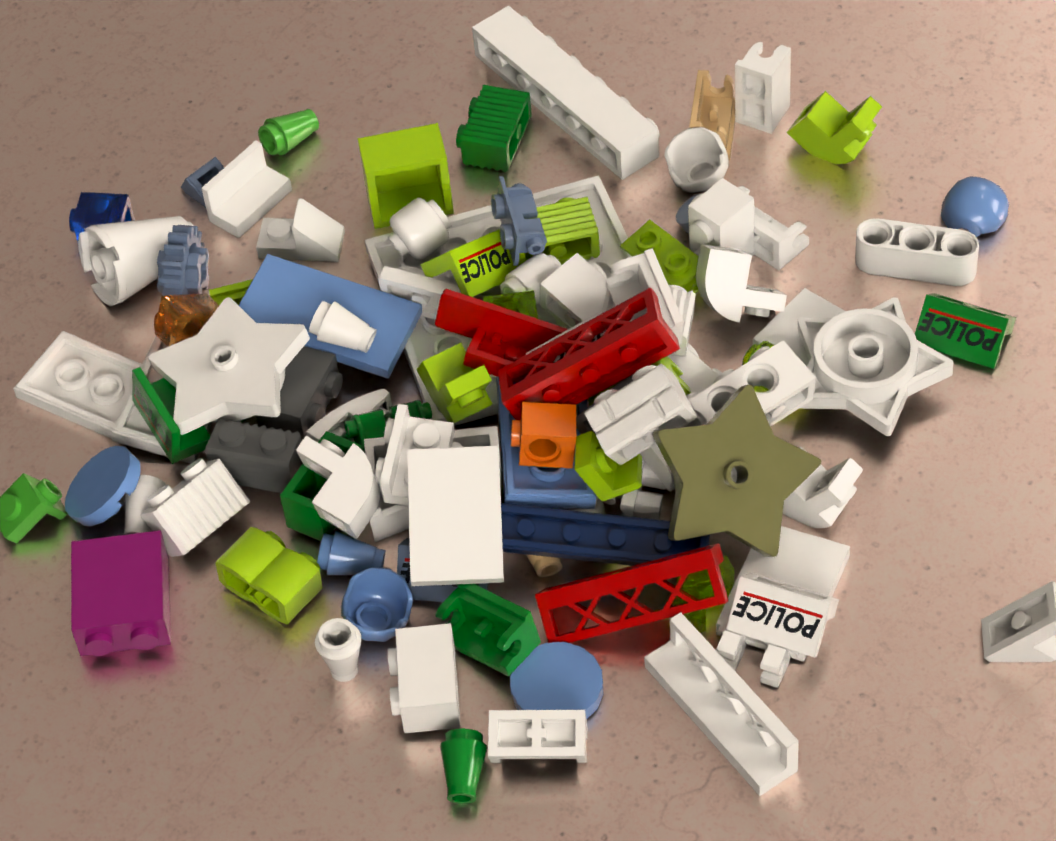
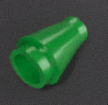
(462, 761)

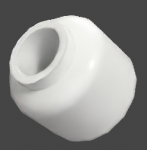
(419, 228)

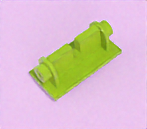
(674, 258)

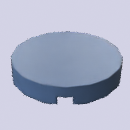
(101, 484)
(558, 679)

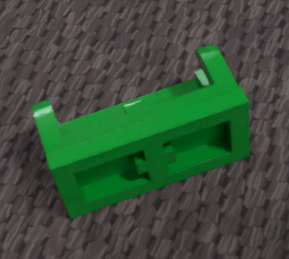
(489, 627)

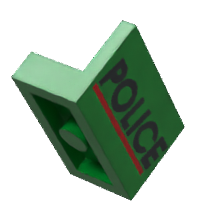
(963, 329)
(156, 406)

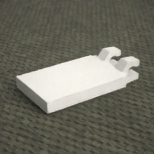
(801, 562)

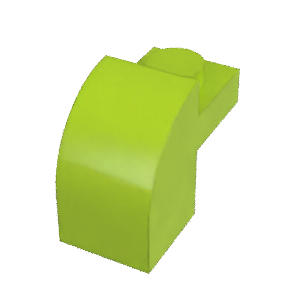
(833, 132)
(455, 387)

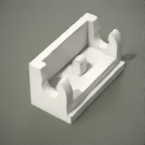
(762, 88)
(775, 241)
(641, 274)
(537, 735)

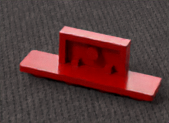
(496, 332)

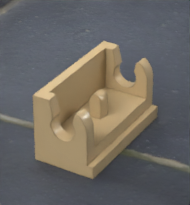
(714, 108)

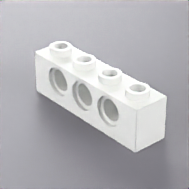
(774, 368)

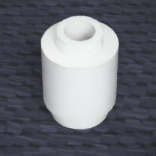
(530, 275)

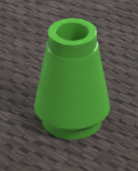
(287, 131)

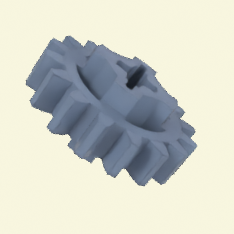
(183, 263)

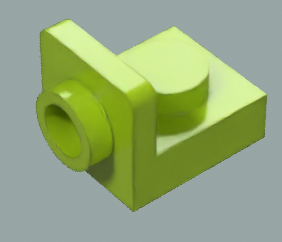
(603, 474)

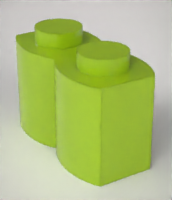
(270, 574)

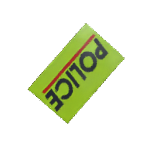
(474, 265)

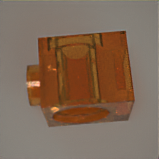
(182, 316)

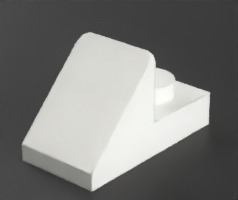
(306, 237)
(1023, 629)

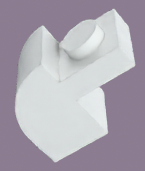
(724, 287)
(351, 488)
(823, 494)

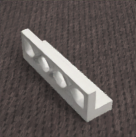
(724, 707)

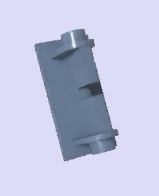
(517, 231)

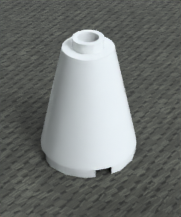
(124, 255)

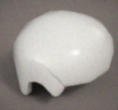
(696, 159)

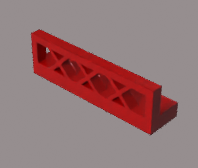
(587, 364)
(630, 577)

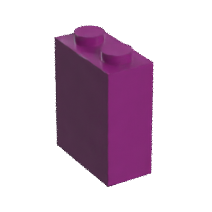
(120, 593)

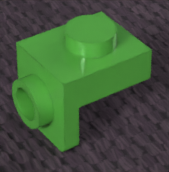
(27, 504)

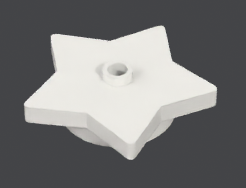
(869, 363)
(229, 367)

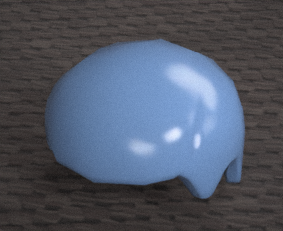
(975, 206)
(377, 603)

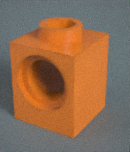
(545, 435)

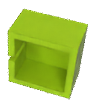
(403, 168)

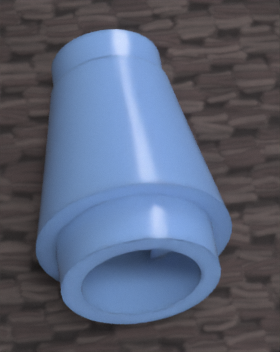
(347, 555)

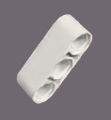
(916, 252)

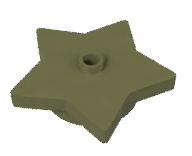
(702, 466)

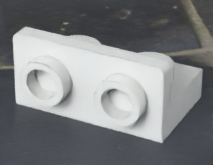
(404, 434)

